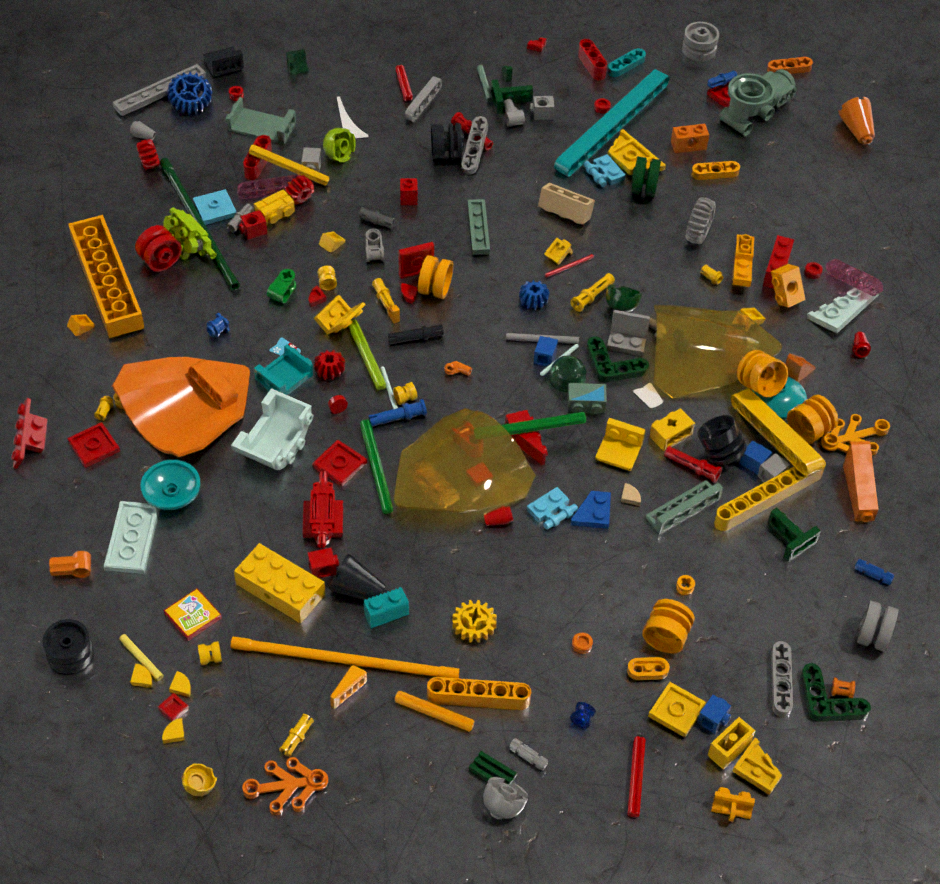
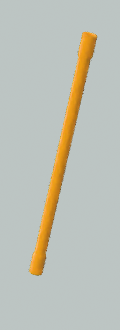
(251, 645)

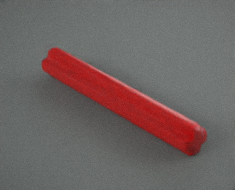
(636, 777)

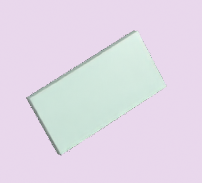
(131, 537)

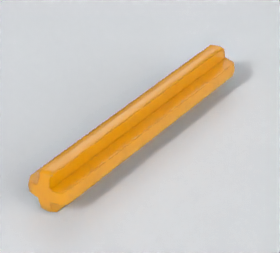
(434, 711)

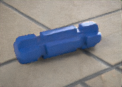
(874, 571)

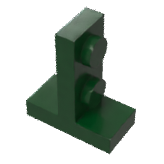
(517, 94)
(793, 534)

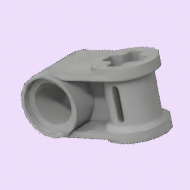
(374, 247)

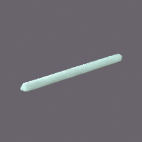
(568, 352)
(388, 386)

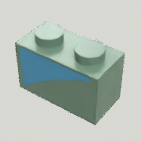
(586, 398)

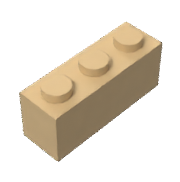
(566, 203)

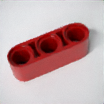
(592, 59)
(253, 165)

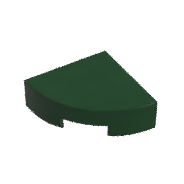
(507, 73)

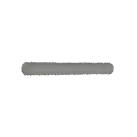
(534, 338)

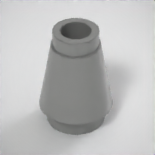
(142, 131)

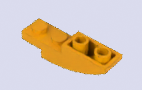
(743, 260)

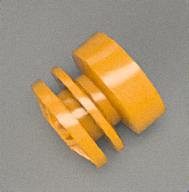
(762, 373)
(813, 418)
(668, 626)

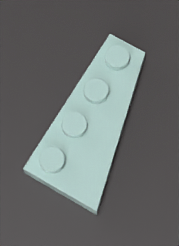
(842, 310)

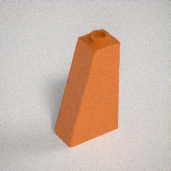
(861, 481)

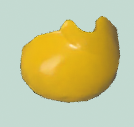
(198, 780)

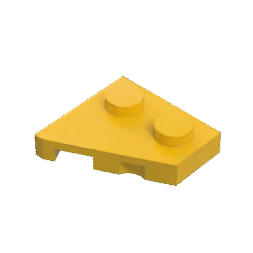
(758, 768)

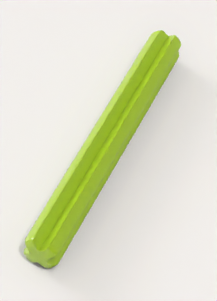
(367, 355)

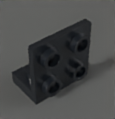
(224, 61)

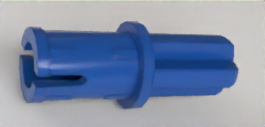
(721, 79)

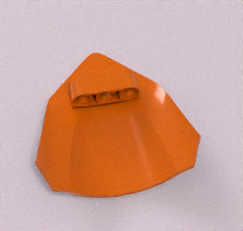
(182, 400)

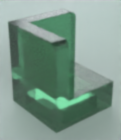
(297, 62)

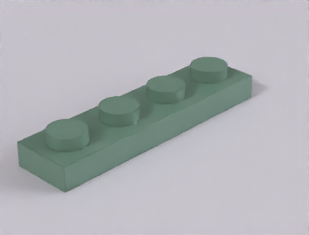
(478, 227)

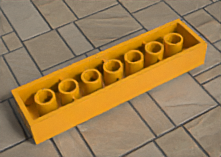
(106, 276)

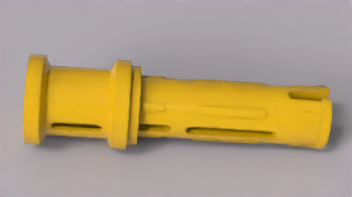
(583, 300)

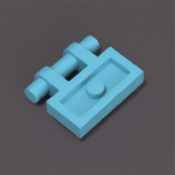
(608, 171)
(550, 503)

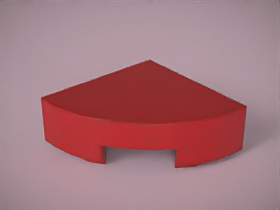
(537, 45)
(409, 292)
(316, 296)

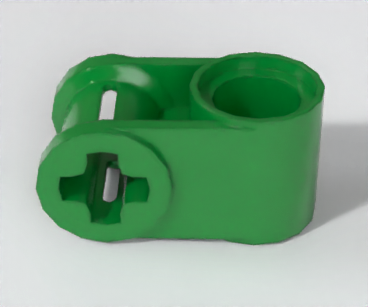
(282, 286)

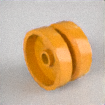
(435, 277)

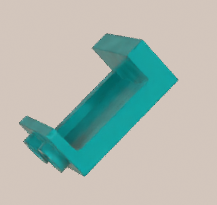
(285, 372)

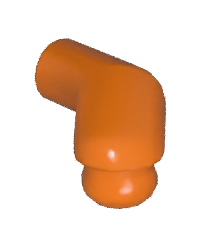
(457, 367)

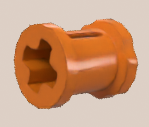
(835, 690)

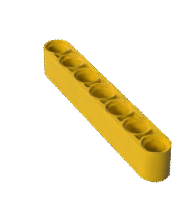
(777, 432)
(763, 497)

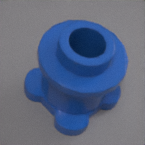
(218, 325)

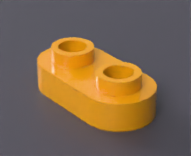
(647, 667)

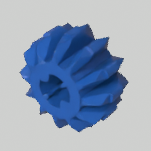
(534, 294)

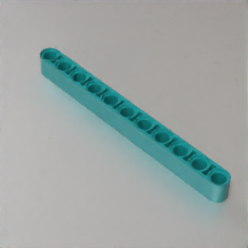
(611, 123)

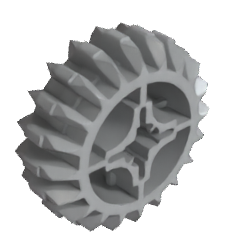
(700, 220)

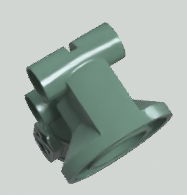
(756, 95)

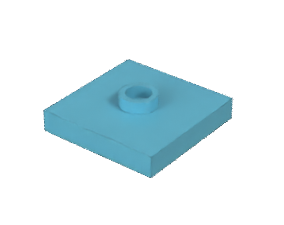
(214, 206)

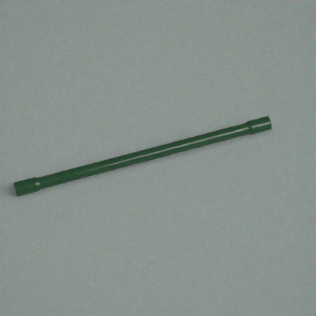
(168, 169)

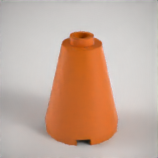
(859, 119)

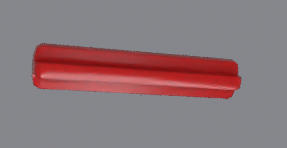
(404, 84)

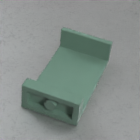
(258, 123)

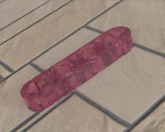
(268, 183)
(868, 285)

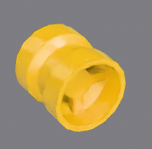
(327, 278)
(405, 393)
(204, 653)

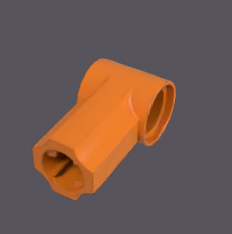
(78, 565)

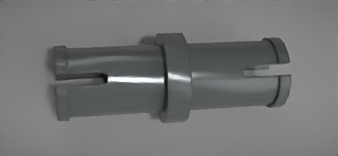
(376, 218)

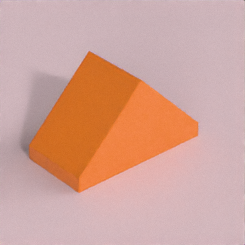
(798, 367)

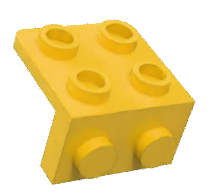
(337, 315)

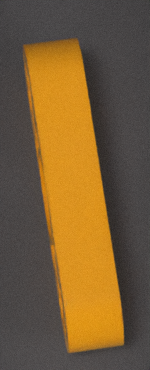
(726, 169)

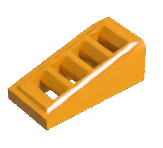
(351, 682)

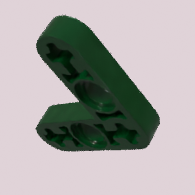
(611, 369)
(827, 705)

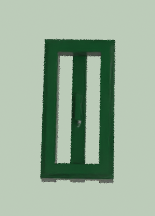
(494, 763)

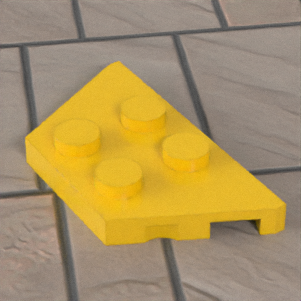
(625, 152)

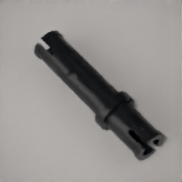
(415, 334)

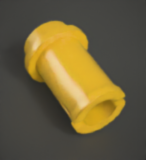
(711, 274)
(104, 407)

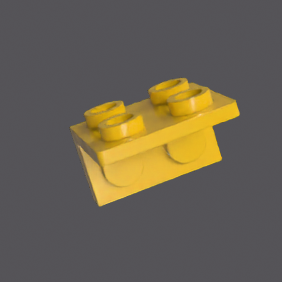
(620, 444)

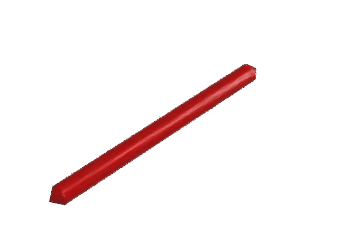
(569, 265)

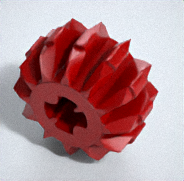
(148, 154)
(300, 189)
(329, 364)

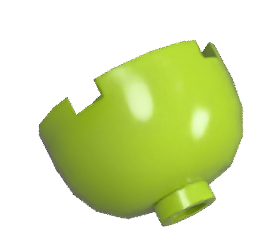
(339, 144)

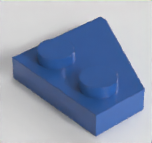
(593, 511)

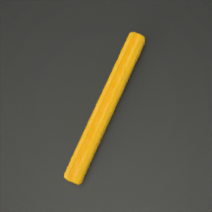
(289, 165)

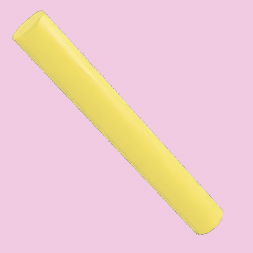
(141, 657)

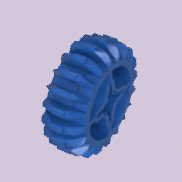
(191, 87)

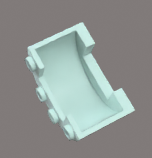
(278, 431)

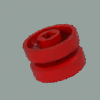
(158, 248)

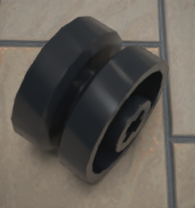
(68, 646)

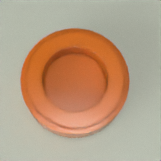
(582, 643)

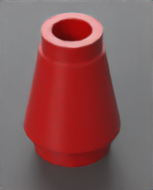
(861, 346)
(499, 516)

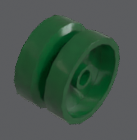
(645, 176)

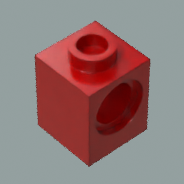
(408, 191)
(253, 224)
(322, 563)

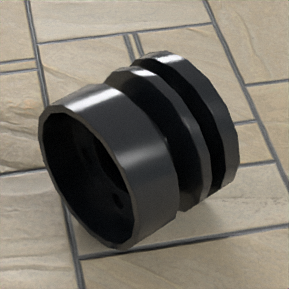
(446, 141)
(722, 440)

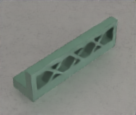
(684, 509)

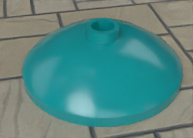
(786, 399)
(169, 477)

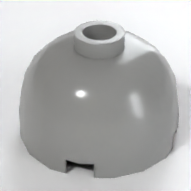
(504, 799)

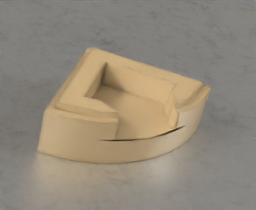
(631, 495)

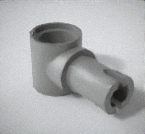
(513, 115)

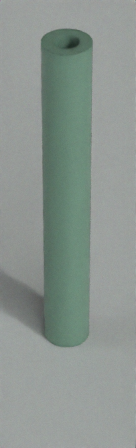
(483, 78)

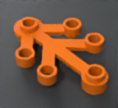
(288, 784)

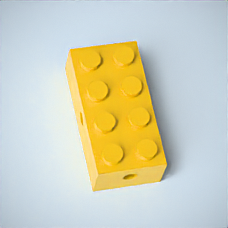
(279, 583)

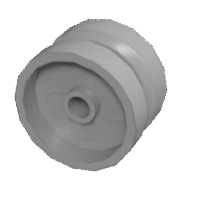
(700, 41)
(879, 626)

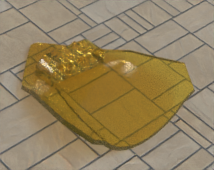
(704, 347)
(462, 466)

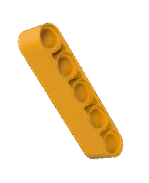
(469, 687)

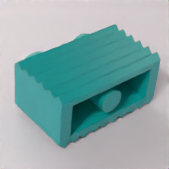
(386, 607)

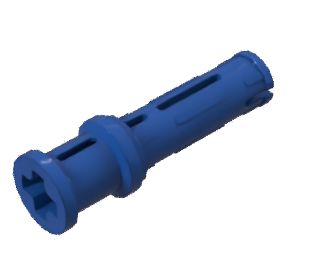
(407, 411)

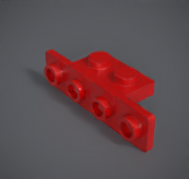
(30, 433)

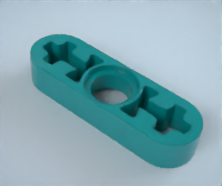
(635, 57)

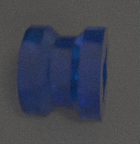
(582, 715)

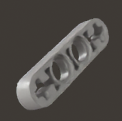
(423, 99)
(474, 145)
(778, 678)

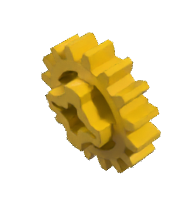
(464, 618)

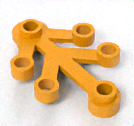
(832, 441)

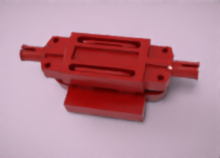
(322, 513)

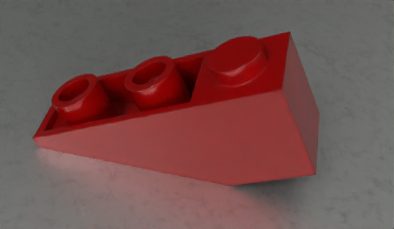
(530, 441)

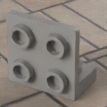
(628, 333)

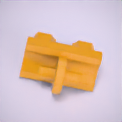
(733, 805)

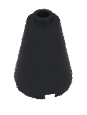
(356, 580)

